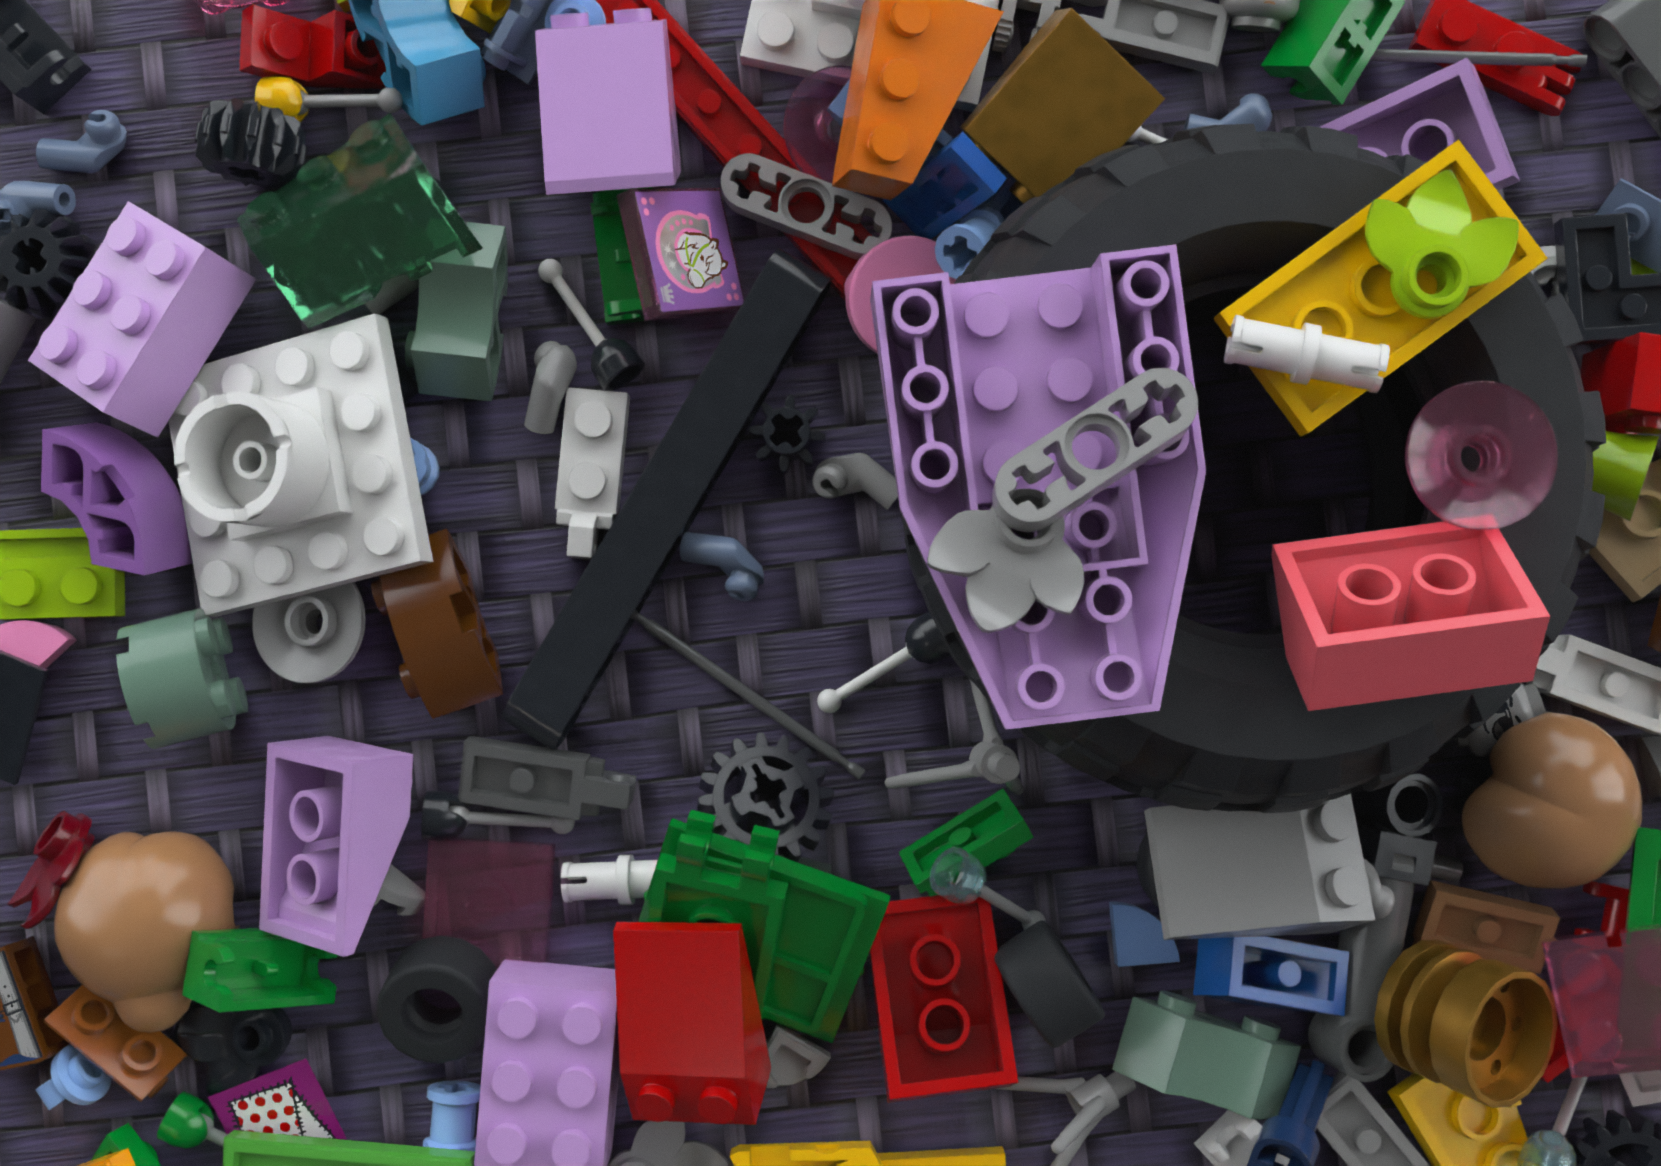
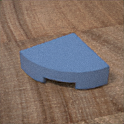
(1138, 937)

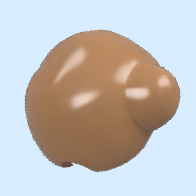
(1555, 805)
(131, 920)

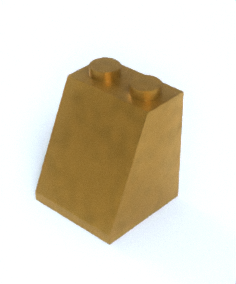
(1060, 106)

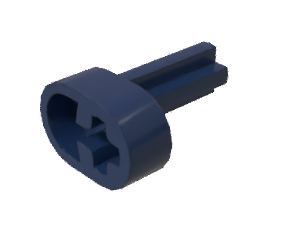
(1294, 1127)

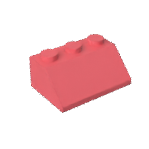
(1405, 614)

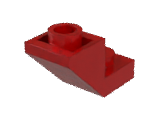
(312, 53)

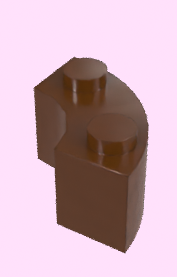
(440, 631)

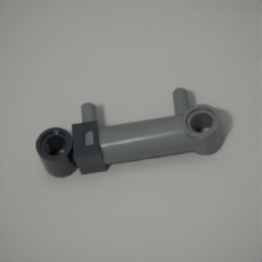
(1374, 946)

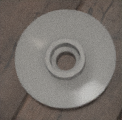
(293, 644)

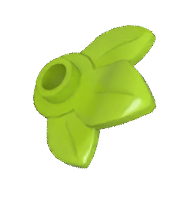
(1438, 237)

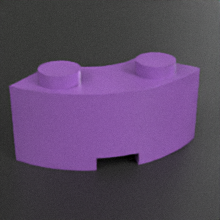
(118, 496)

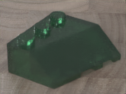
(354, 223)

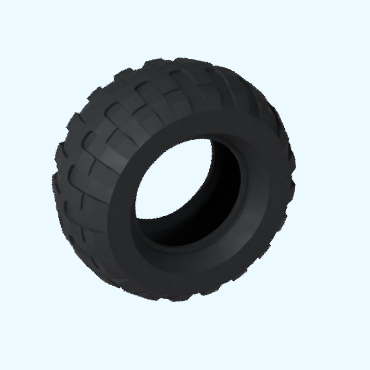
(1230, 708)

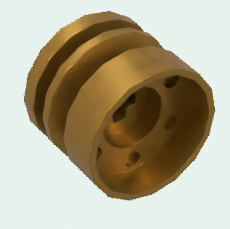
(1466, 1022)

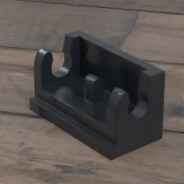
(35, 57)

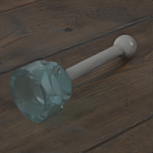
(970, 884)
(1551, 1146)

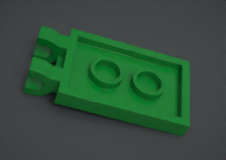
(722, 891)

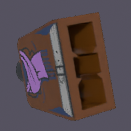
(24, 1005)

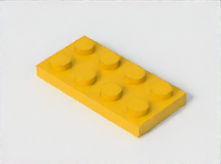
(1352, 298)

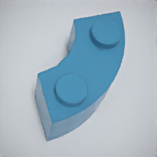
(424, 56)

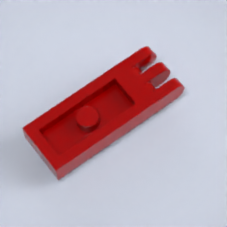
(1468, 27)

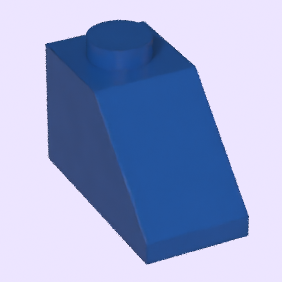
(1272, 974)

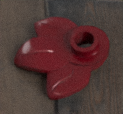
(58, 855)

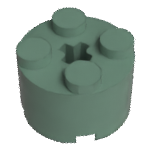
(180, 677)

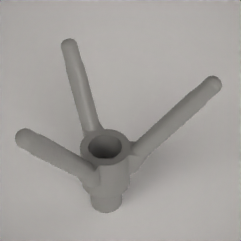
(987, 759)
(1089, 1101)

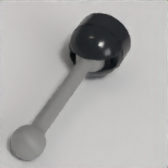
(447, 817)

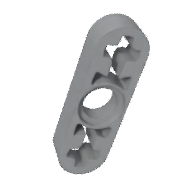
(758, 203)
(1129, 401)

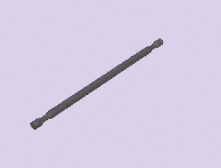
(1475, 57)
(748, 694)

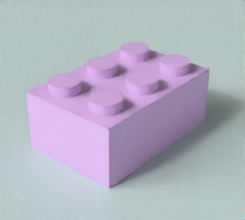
(141, 320)
(548, 1066)

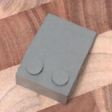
(1258, 871)

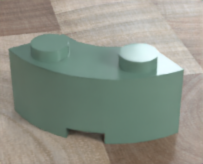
(457, 323)
(1206, 1055)

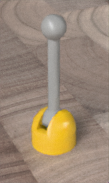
(294, 99)

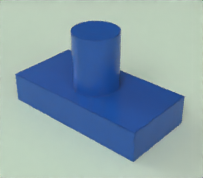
(947, 188)

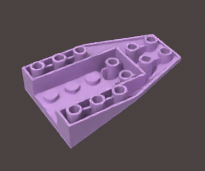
(988, 373)

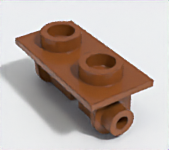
(127, 1056)

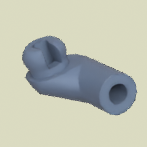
(91, 152)
(26, 196)

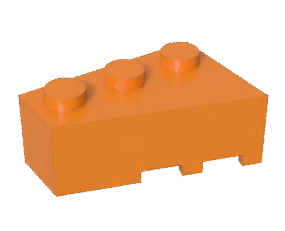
(903, 86)

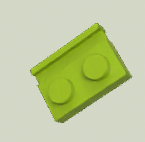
(53, 577)

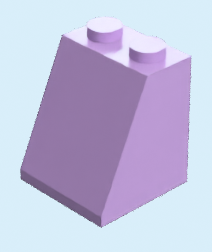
(607, 103)

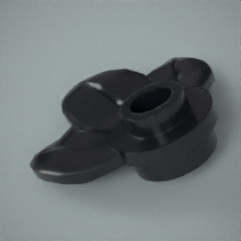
(230, 1042)

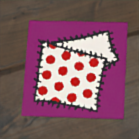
(279, 1103)

